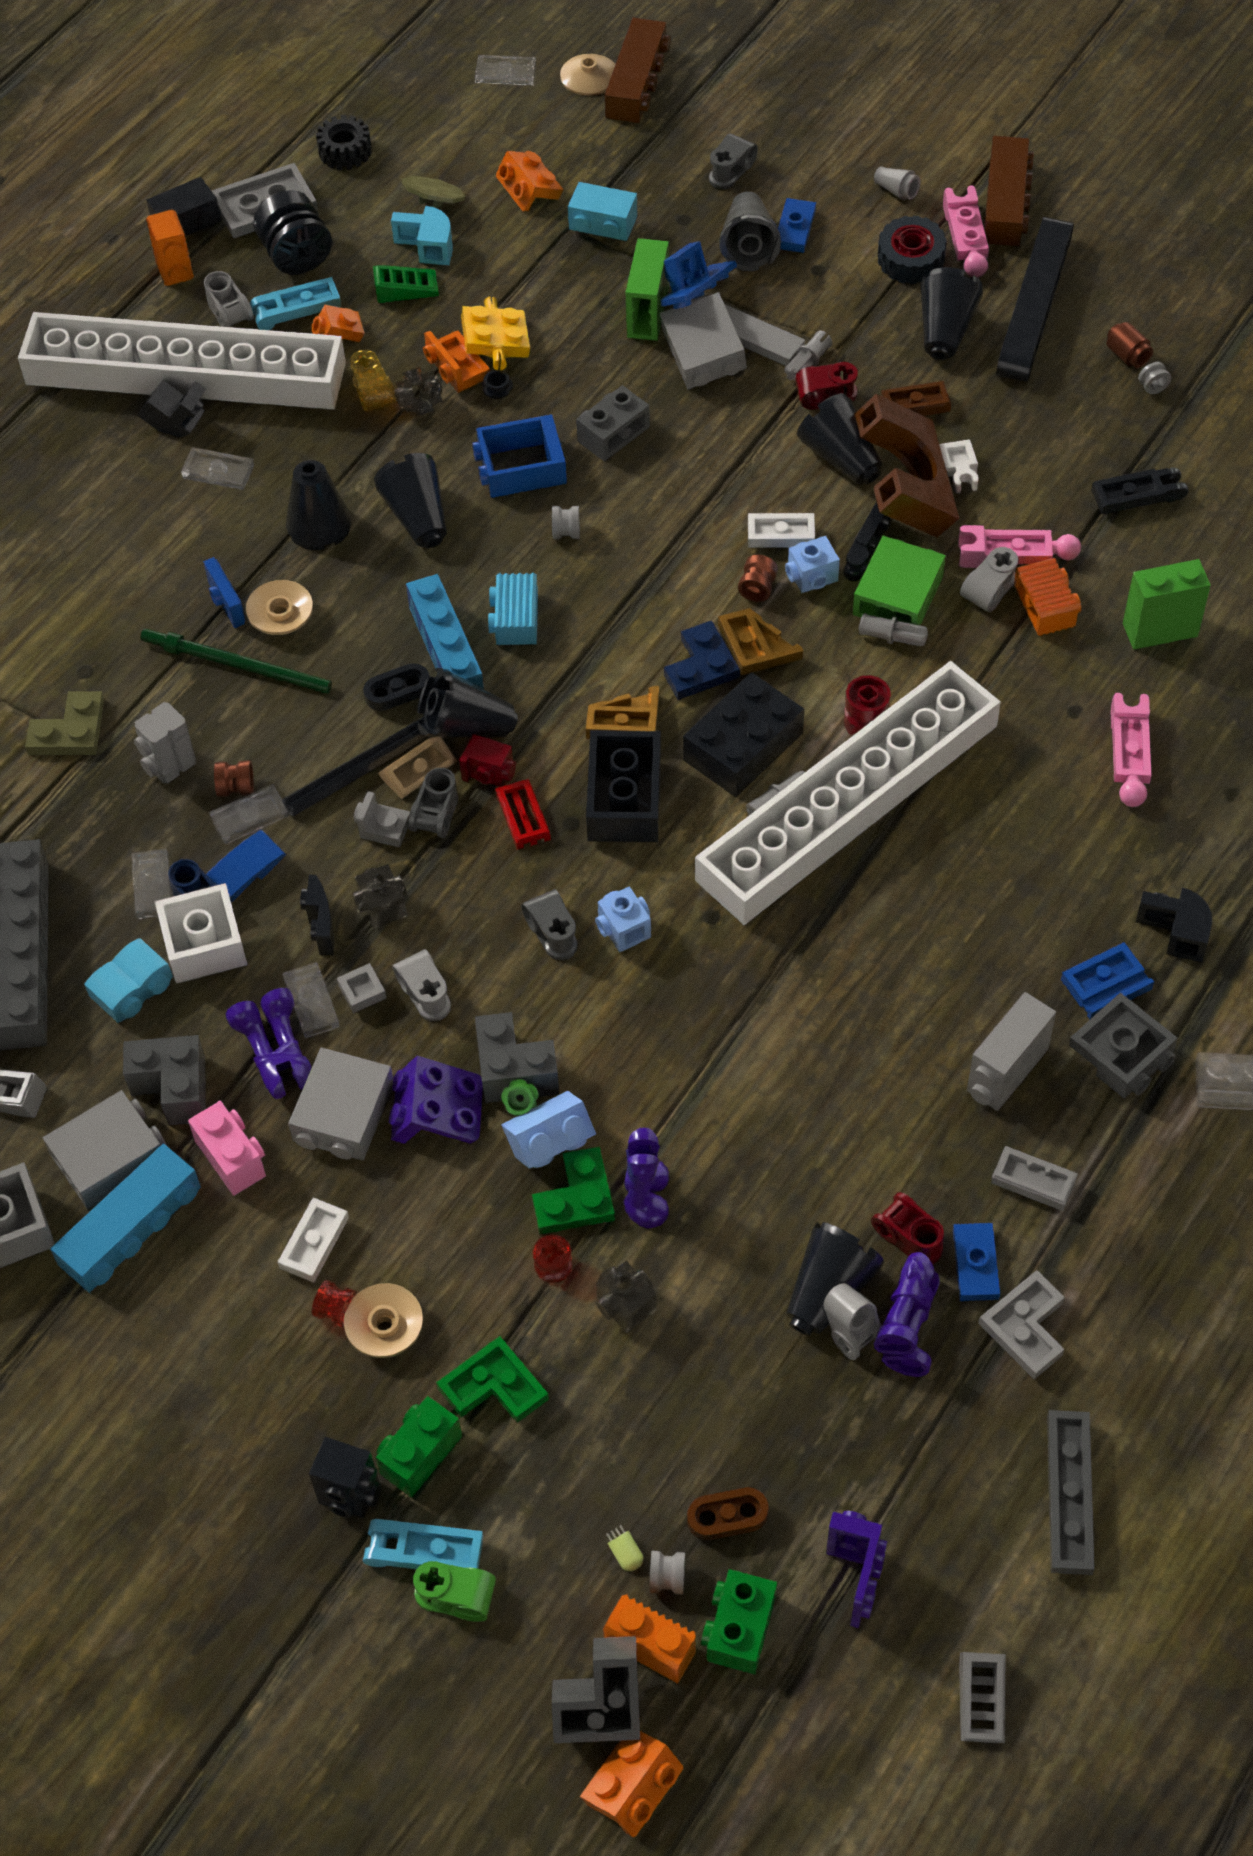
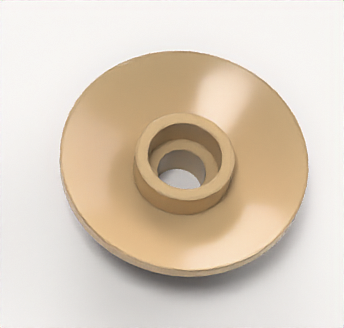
(587, 74)
(279, 597)
(383, 1304)

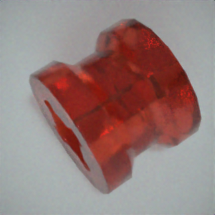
(558, 1265)
(332, 1302)

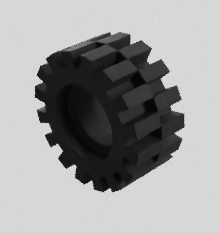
(339, 131)

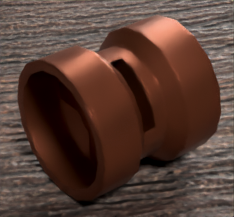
(757, 578)
(233, 778)

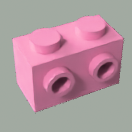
(227, 1147)

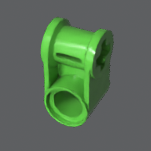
(459, 1593)

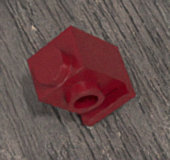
(487, 761)

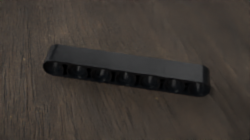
(1035, 299)

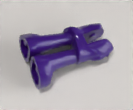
(277, 1008)
(644, 1178)
(911, 1308)

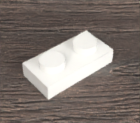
(780, 529)
(313, 1240)

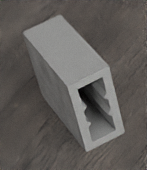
(703, 341)
(1010, 1051)
(341, 1104)
(103, 1146)

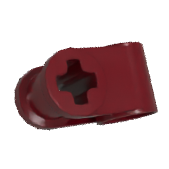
(823, 382)
(905, 1224)

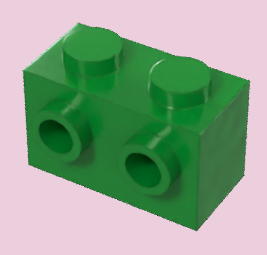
(418, 1445)
(740, 1621)

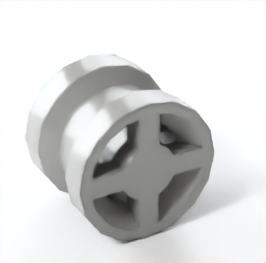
(565, 522)
(667, 1572)

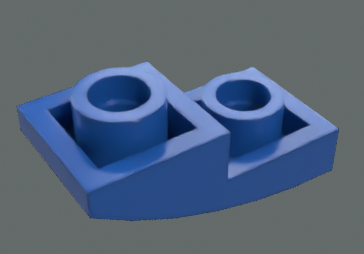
(246, 862)

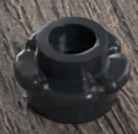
(497, 384)

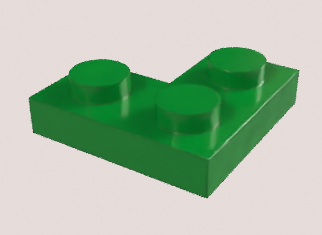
(583, 1202)
(493, 1372)

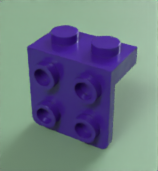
(436, 1100)
(858, 1541)

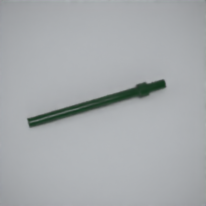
(176, 644)

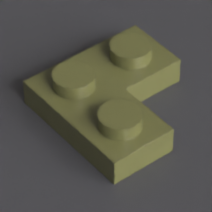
(72, 735)

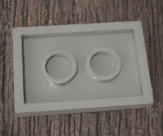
(242, 199)

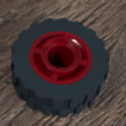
(911, 248)

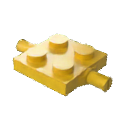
(495, 332)

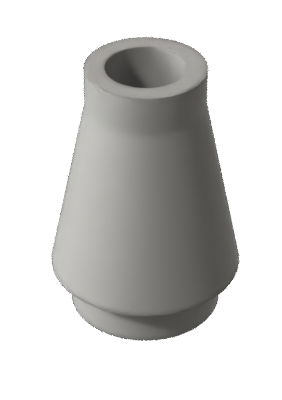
(899, 182)

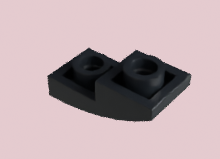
(315, 902)

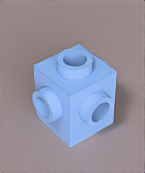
(812, 564)
(624, 918)

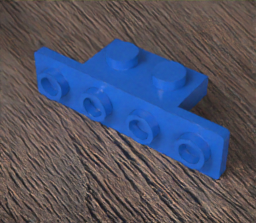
(690, 275)

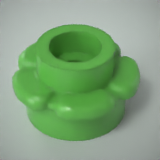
(510, 1100)

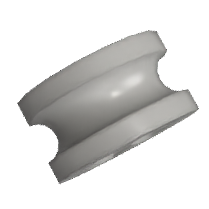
(1154, 378)

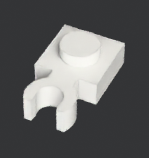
(960, 463)

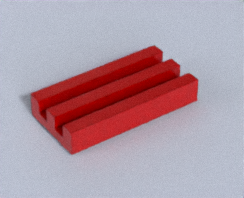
(530, 836)

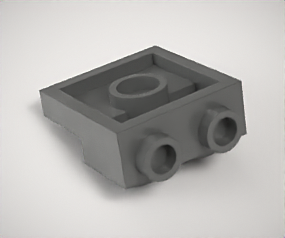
(1125, 1046)

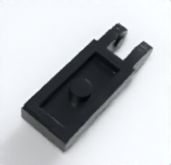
(1138, 489)
(865, 544)

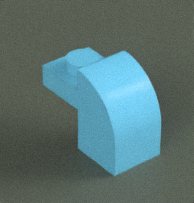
(428, 231)

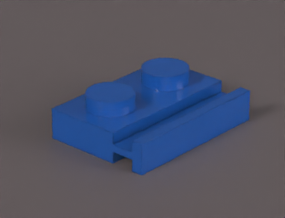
(1104, 977)

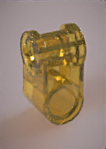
(371, 381)

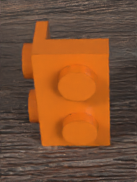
(527, 178)
(453, 363)
(633, 1782)

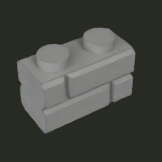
(164, 743)

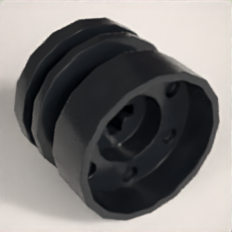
(292, 232)

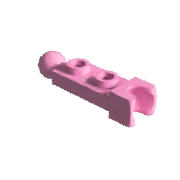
(967, 230)
(1029, 545)
(1131, 748)

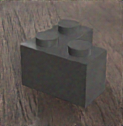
(506, 1061)
(171, 1068)
(602, 1705)

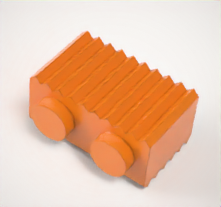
(170, 247)
(1047, 596)
(659, 1642)

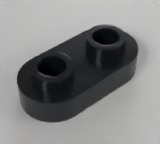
(395, 687)

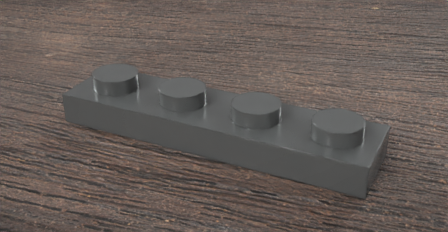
(1070, 1492)

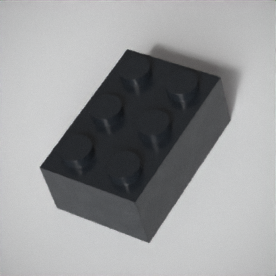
(743, 734)
(623, 786)

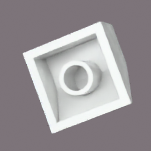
(200, 933)

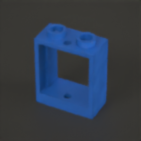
(516, 436)

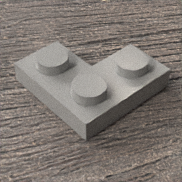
(1017, 1327)

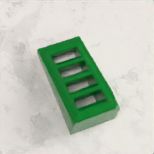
(394, 282)

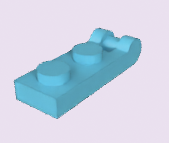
(294, 302)
(422, 1544)

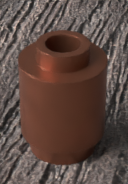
(1129, 345)

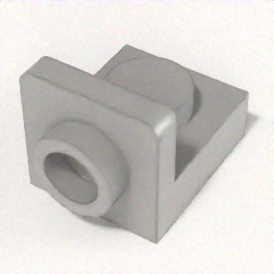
(381, 822)

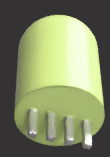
(625, 1550)

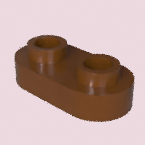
(726, 1510)

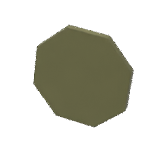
(434, 190)

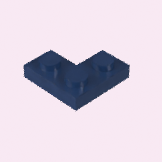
(708, 665)

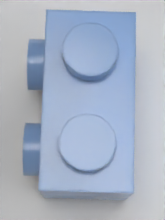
(549, 1130)

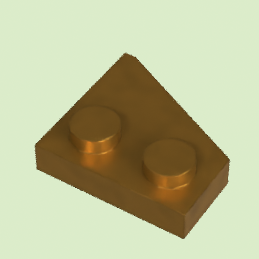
(755, 643)
(625, 713)

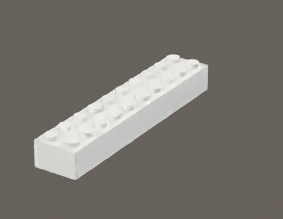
(223, 360)
(846, 792)

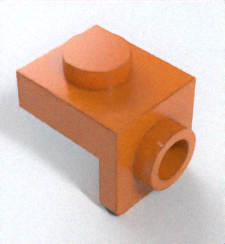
(338, 322)

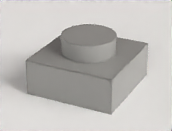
(361, 988)

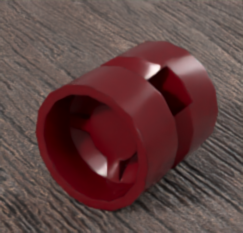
(864, 701)

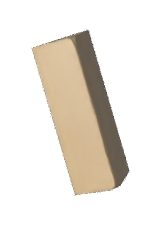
(410, 770)

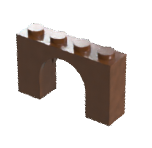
(925, 494)

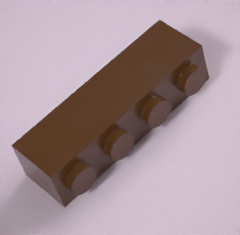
(636, 70)
(1007, 190)

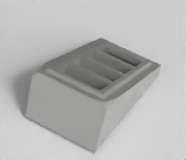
(26, 1095)
(982, 1660)

